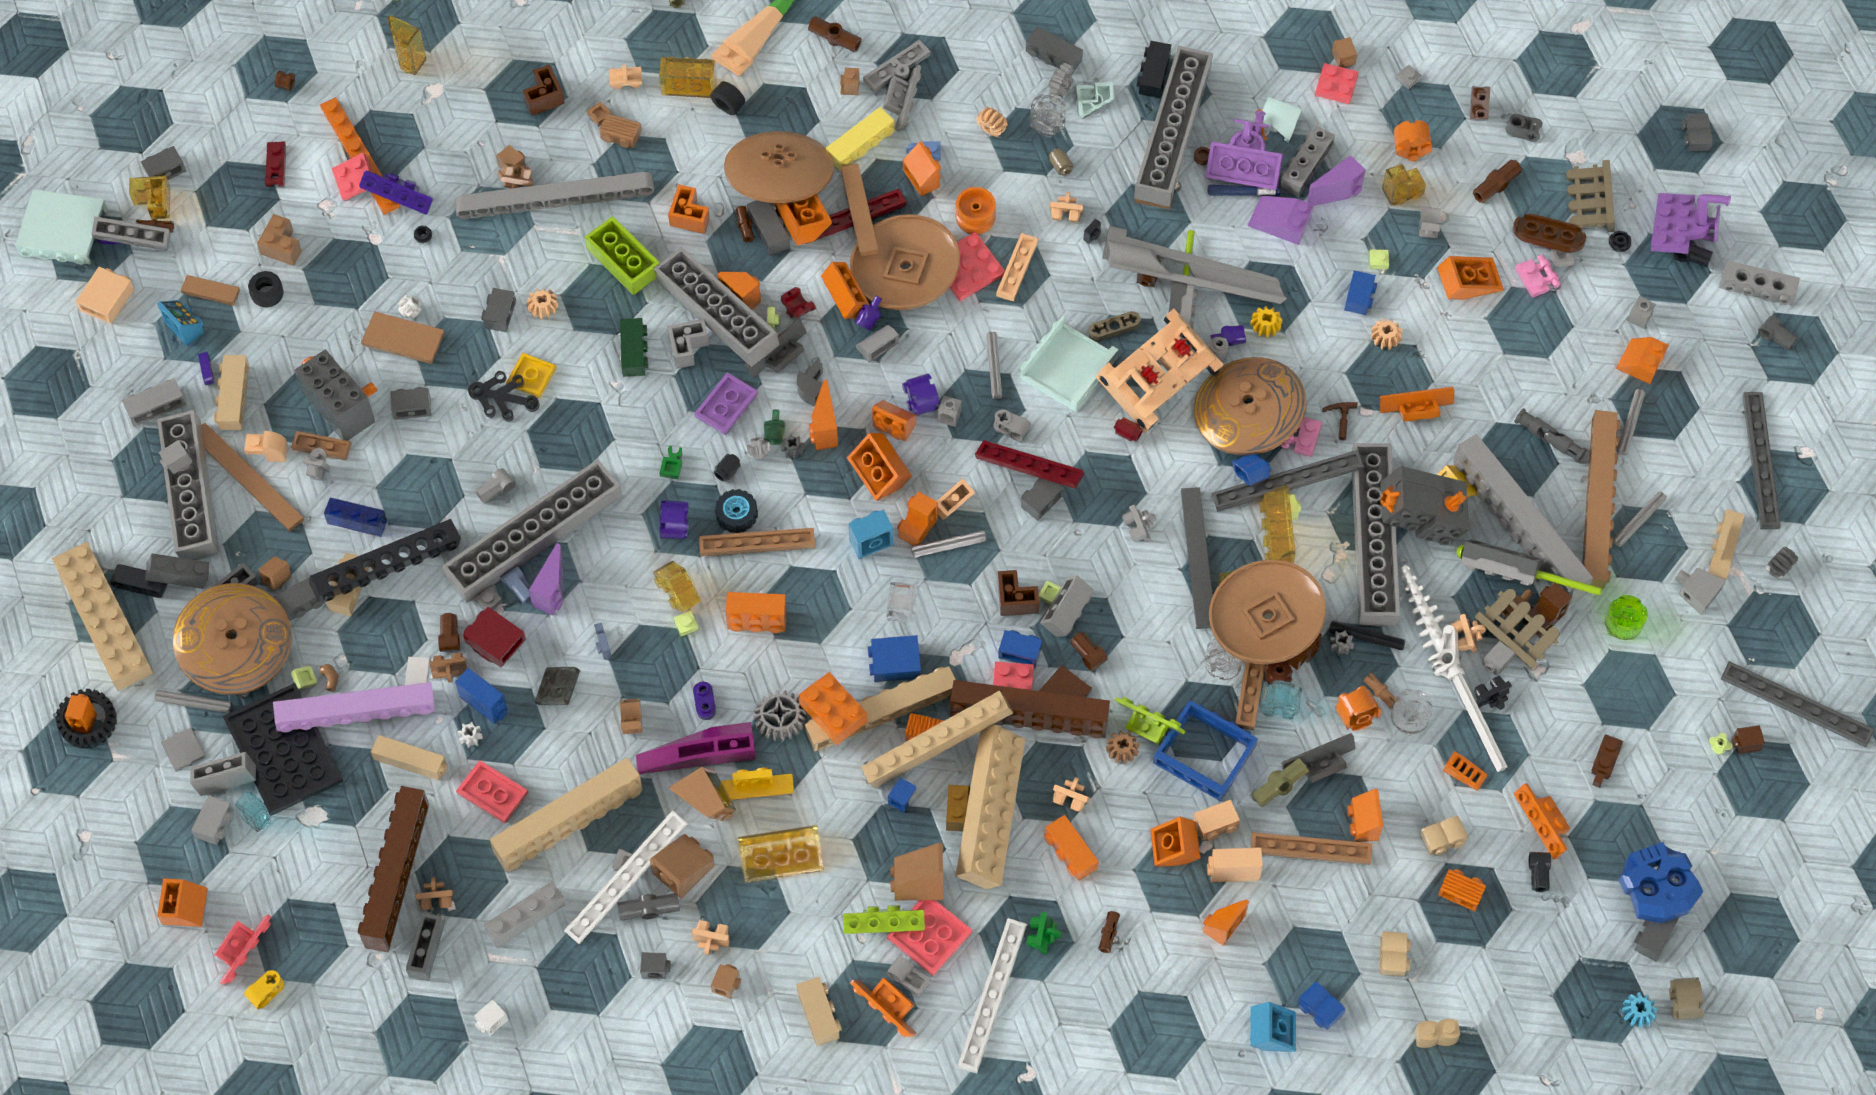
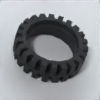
(96, 736)

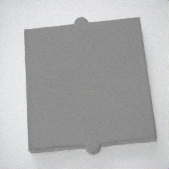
(183, 749)

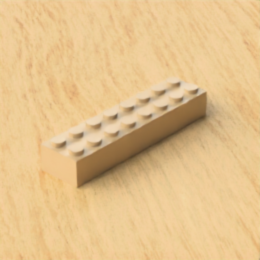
(102, 616)
(990, 807)
(566, 815)

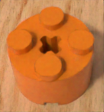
(1412, 140)
(1357, 708)

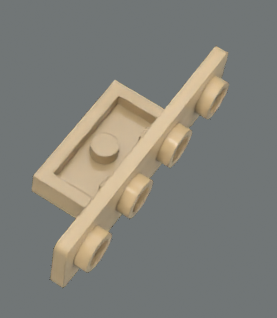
(1726, 543)

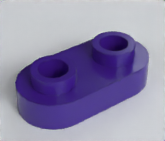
(704, 699)

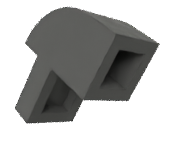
(808, 384)

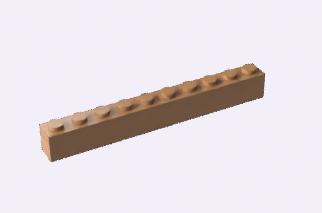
(1600, 495)

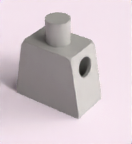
(1699, 588)

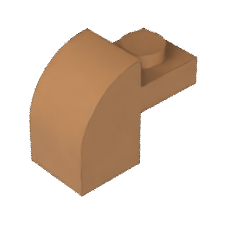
(631, 716)

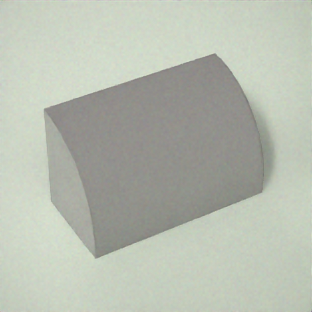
(878, 343)

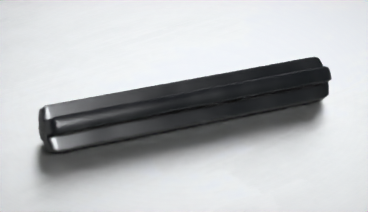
(1368, 635)

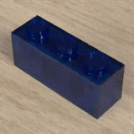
(355, 517)

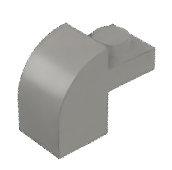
(1429, 222)

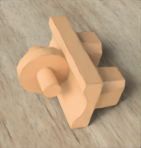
(625, 77)
(1074, 210)
(1468, 641)
(1061, 794)
(710, 940)

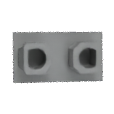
(317, 465)
(1134, 516)

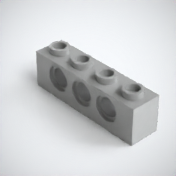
(130, 233)
(1768, 279)

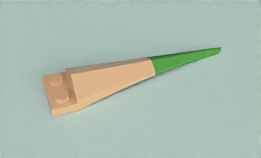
(745, 43)

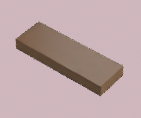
(210, 290)
(333, 447)

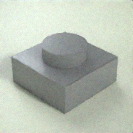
(1408, 77)
(1562, 259)
(488, 598)

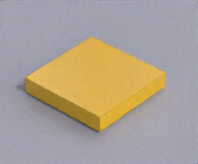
(535, 373)

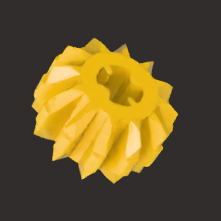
(1266, 322)

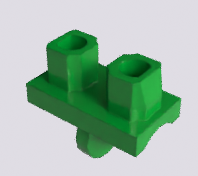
(1046, 933)

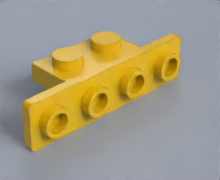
(758, 784)

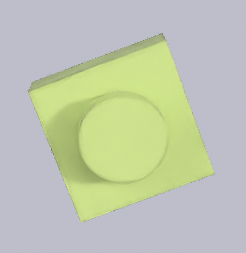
(1379, 259)
(772, 317)
(1295, 507)
(1048, 592)
(686, 623)
(304, 677)

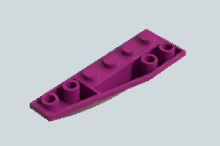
(703, 748)

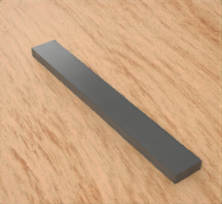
(1761, 460)
(1293, 478)
(1197, 555)
(1797, 704)

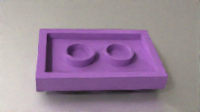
(726, 403)

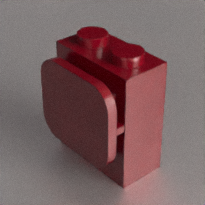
(493, 637)

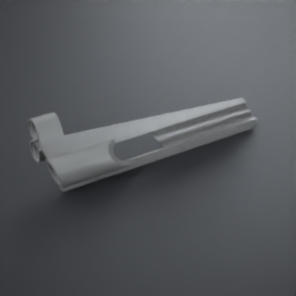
(1142, 257)

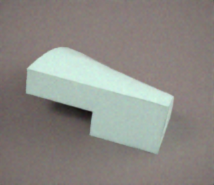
(1093, 97)
(1281, 117)

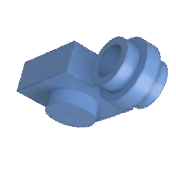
(934, 146)

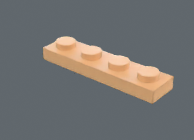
(1017, 267)

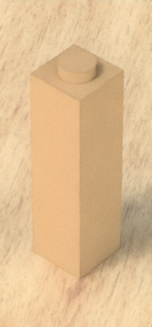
(409, 757)

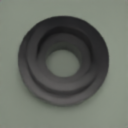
(422, 230)

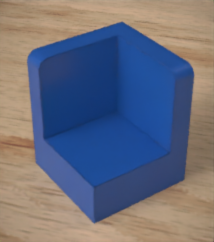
(901, 794)

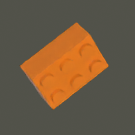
(756, 612)
(833, 708)

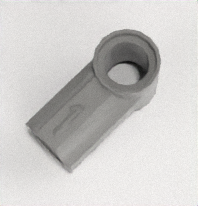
(499, 483)

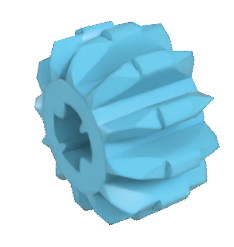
(1632, 1005)

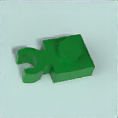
(671, 465)

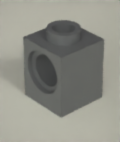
(654, 965)

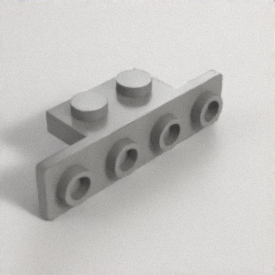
(900, 96)

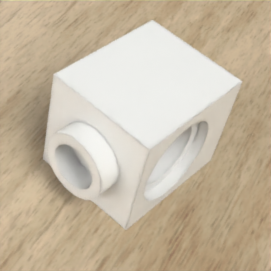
(490, 1018)

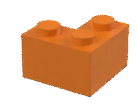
(685, 212)
(921, 518)

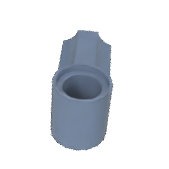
(516, 581)

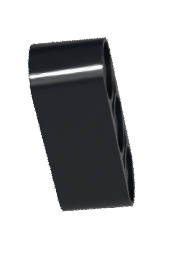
(133, 580)

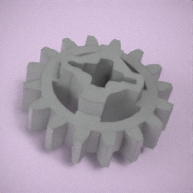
(1061, 80)

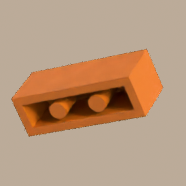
(844, 289)
(1070, 848)

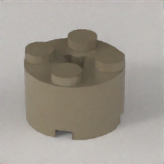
(1686, 998)

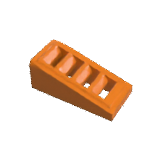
(1462, 761)

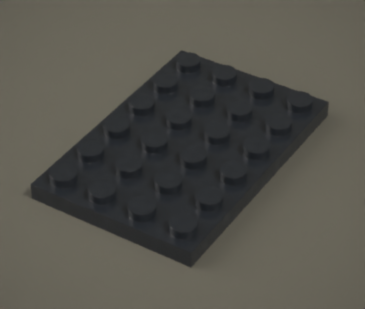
(287, 763)

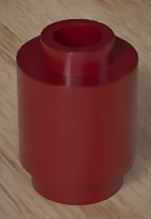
(1128, 429)

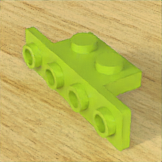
(1147, 724)
(883, 920)

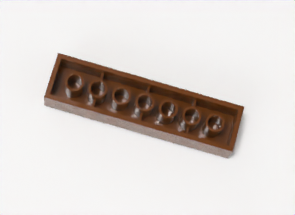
(1038, 708)
(393, 869)

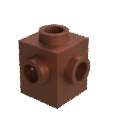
(1278, 672)

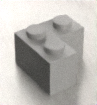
(686, 337)

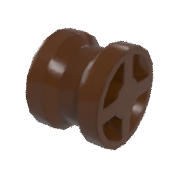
(284, 80)

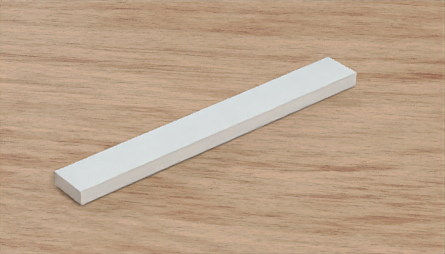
(625, 877)
(992, 996)

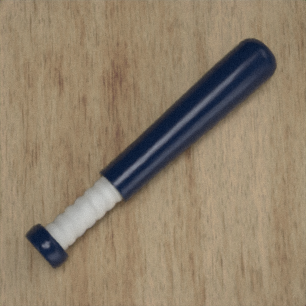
(1234, 190)

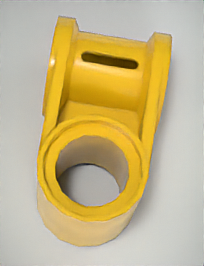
(263, 991)

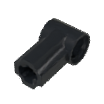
(1696, 254)
(1540, 864)

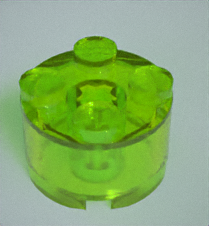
(1626, 617)

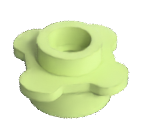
(1719, 749)

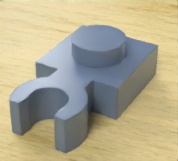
(602, 645)

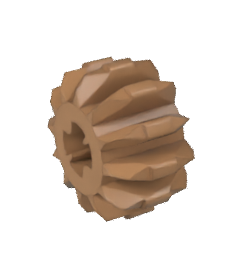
(1116, 743)

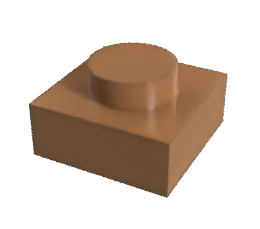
(598, 113)

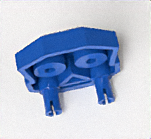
(1666, 898)

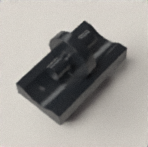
(1495, 696)

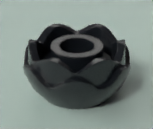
(1621, 236)

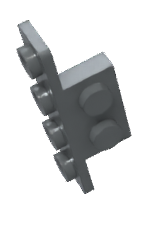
(784, 353)
(1325, 758)

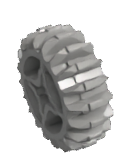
(762, 716)

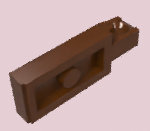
(1606, 759)

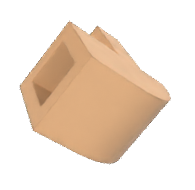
(269, 444)

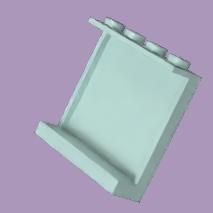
(59, 226)
(1066, 365)

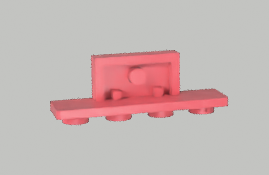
(237, 944)

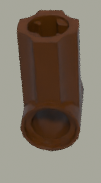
(449, 636)
(1091, 655)

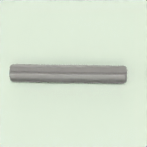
(994, 365)
(1631, 422)
(1639, 519)
(949, 543)
(193, 701)

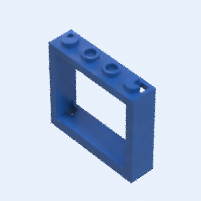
(1191, 776)

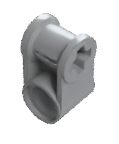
(1012, 426)

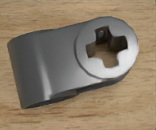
(1524, 127)

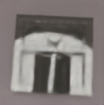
(557, 686)

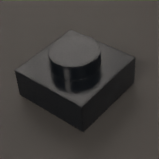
(1092, 231)

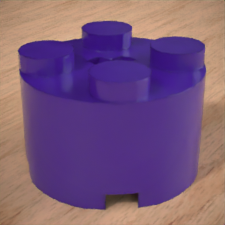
(921, 394)
(673, 519)

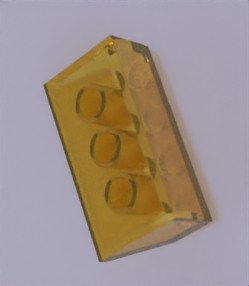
(1277, 525)
(780, 853)

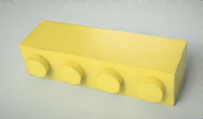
(861, 138)

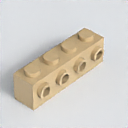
(232, 392)

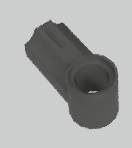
(1773, 330)

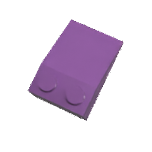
(1338, 183)
(1282, 217)
(547, 588)

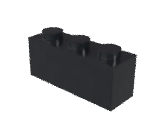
(1154, 69)

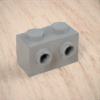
(213, 820)

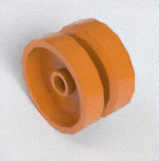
(975, 210)

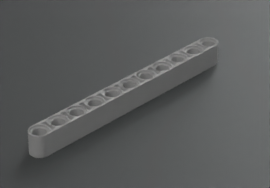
(554, 195)

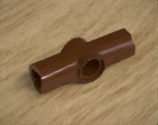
(827, 30)
(1497, 181)

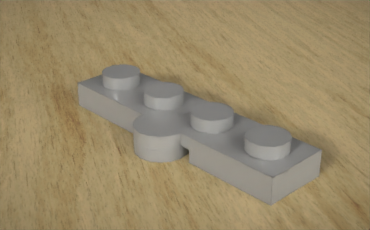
(897, 66)

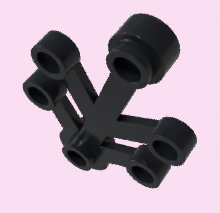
(501, 395)

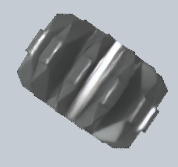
(1782, 563)

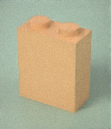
(105, 294)
(1235, 865)

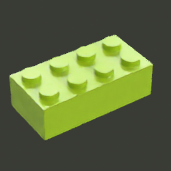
(622, 255)

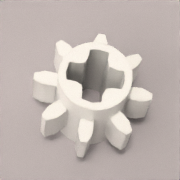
(409, 306)
(466, 738)

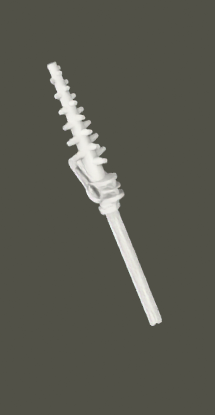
(1447, 644)

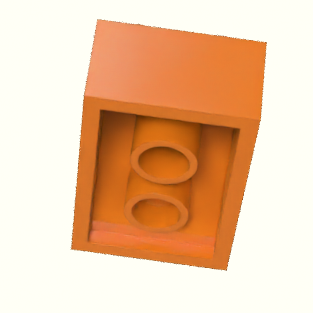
(1469, 277)
(823, 426)

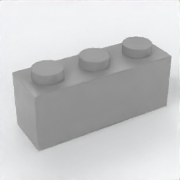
(154, 402)
(1067, 606)
(223, 774)

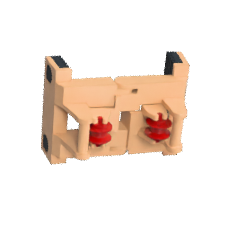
(1146, 371)

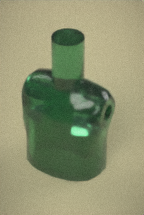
(774, 429)

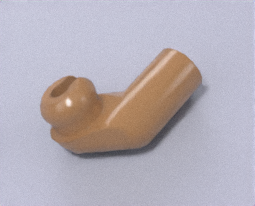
(332, 676)

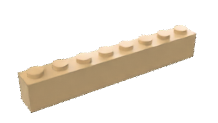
(893, 703)
(937, 739)

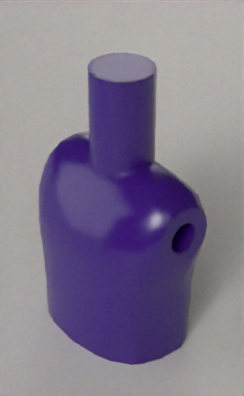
(869, 314)
(1233, 335)

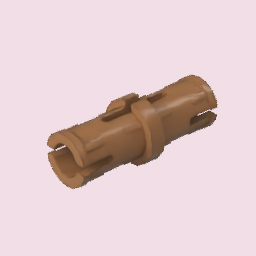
(1380, 690)

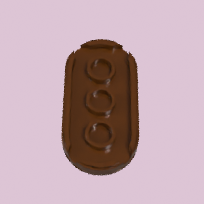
(1549, 233)

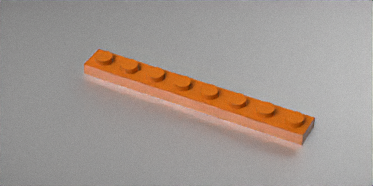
(353, 145)

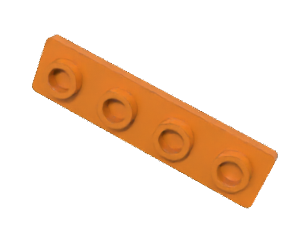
(1417, 404)
(1545, 819)
(889, 1002)

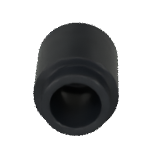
(727, 467)

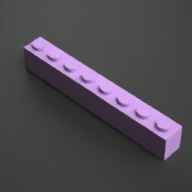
(353, 707)

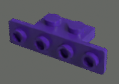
(396, 190)

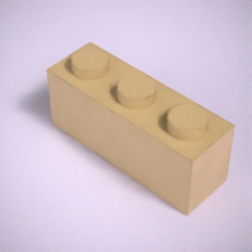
(345, 603)
(818, 1011)

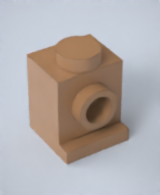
(850, 81)

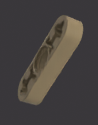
(1129, 326)

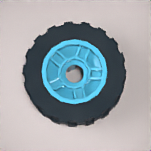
(729, 503)

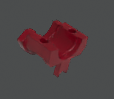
(796, 304)

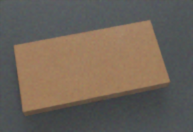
(402, 337)

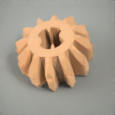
(992, 121)
(542, 303)
(1386, 334)

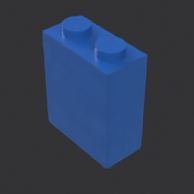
(894, 658)
(481, 696)

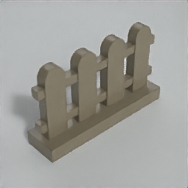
(1597, 189)
(1521, 639)

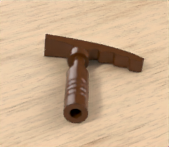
(1344, 406)

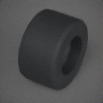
(727, 98)
(263, 279)

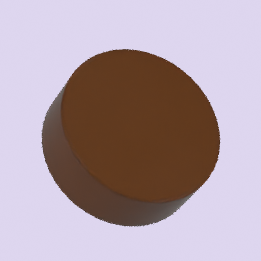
(1201, 155)

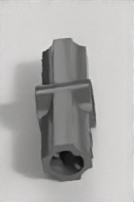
(648, 906)

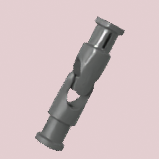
(1557, 440)

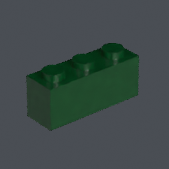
(633, 347)

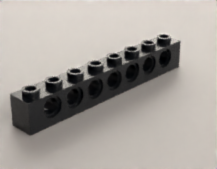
(445, 531)

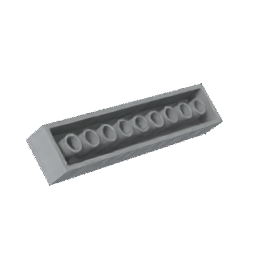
(1173, 126)
(1519, 514)
(532, 530)
(1374, 539)

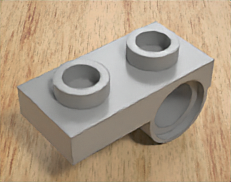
(907, 976)

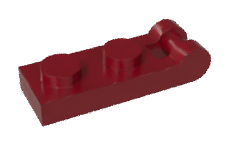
(275, 163)

